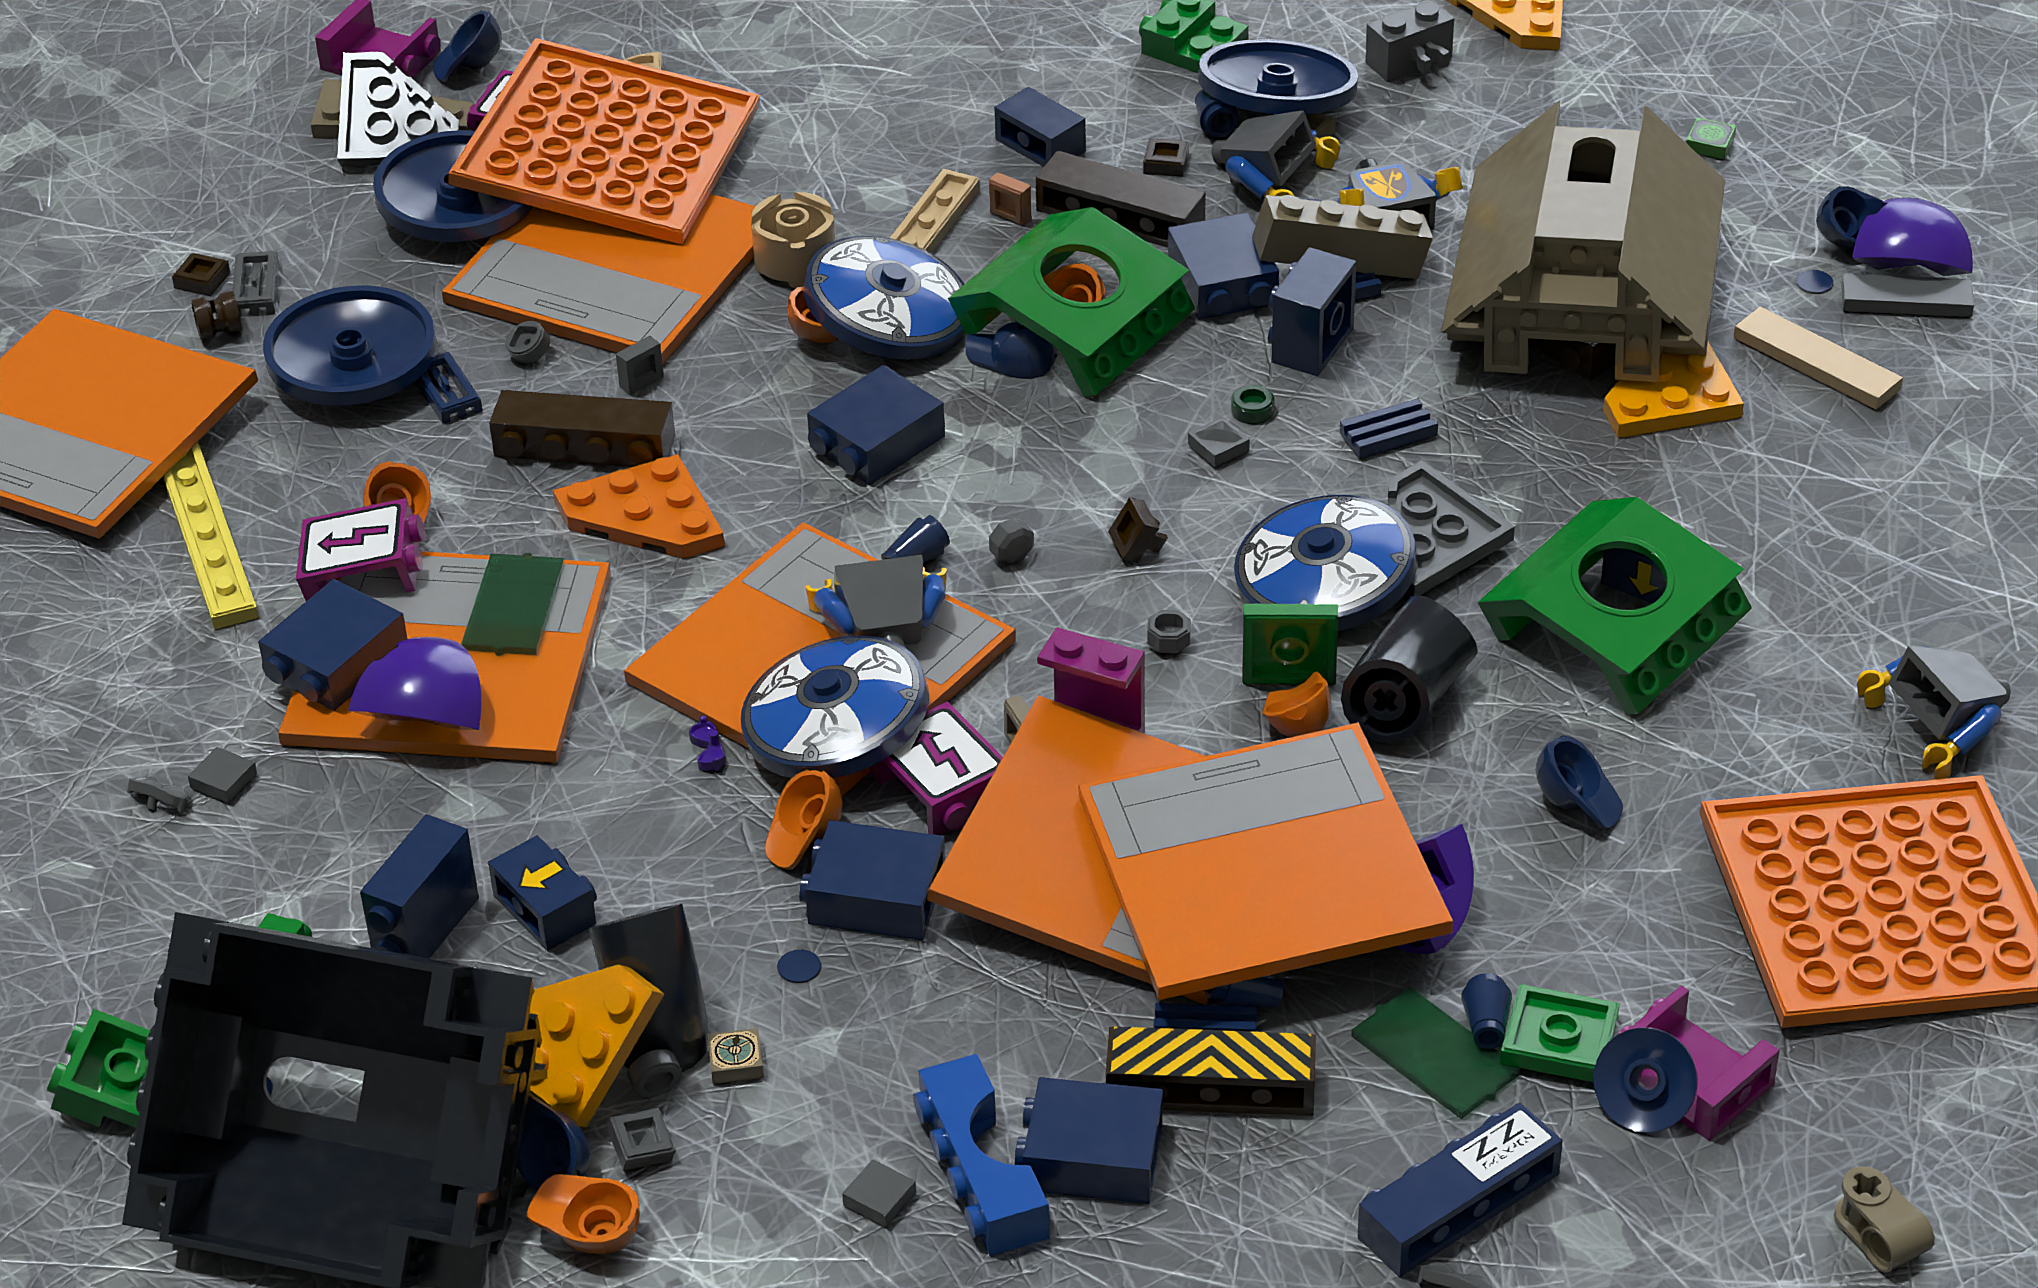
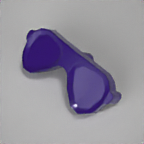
(706, 736)

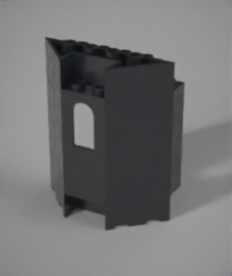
(378, 1200)

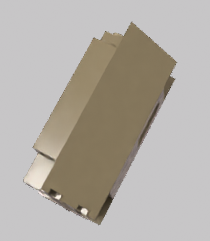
(1589, 245)

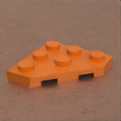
(644, 505)

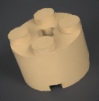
(789, 235)

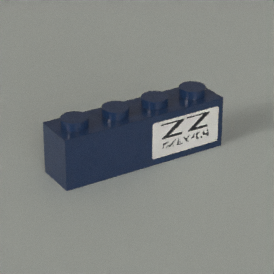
(1459, 1189)

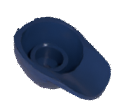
(471, 46)
(1843, 214)
(1011, 351)
(1576, 781)
(551, 1145)

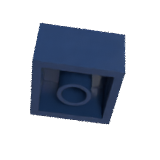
(1312, 311)

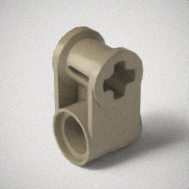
(1882, 1223)

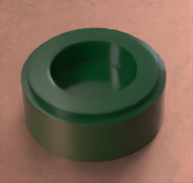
(1252, 404)

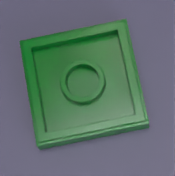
(1289, 643)
(1558, 1032)

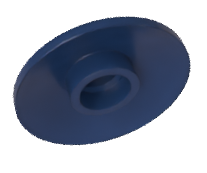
(1620, 1083)

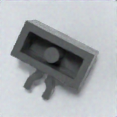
(1410, 41)

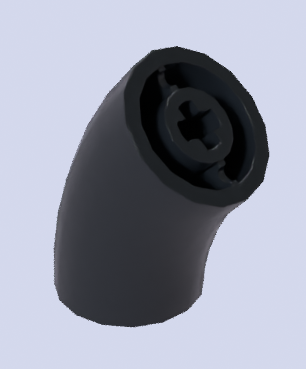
(1407, 670)
(662, 952)

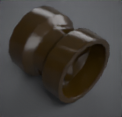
(226, 315)

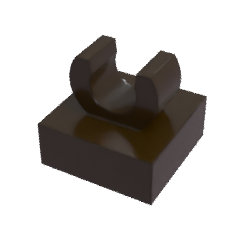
(1136, 531)

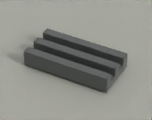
(256, 301)

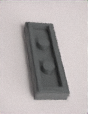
(1907, 295)

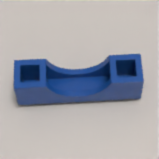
(1000, 1198)

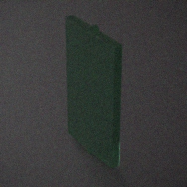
(513, 604)
(1434, 1052)

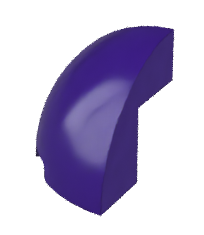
(1914, 234)
(423, 682)
(1452, 870)

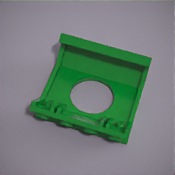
(1092, 336)
(1634, 648)

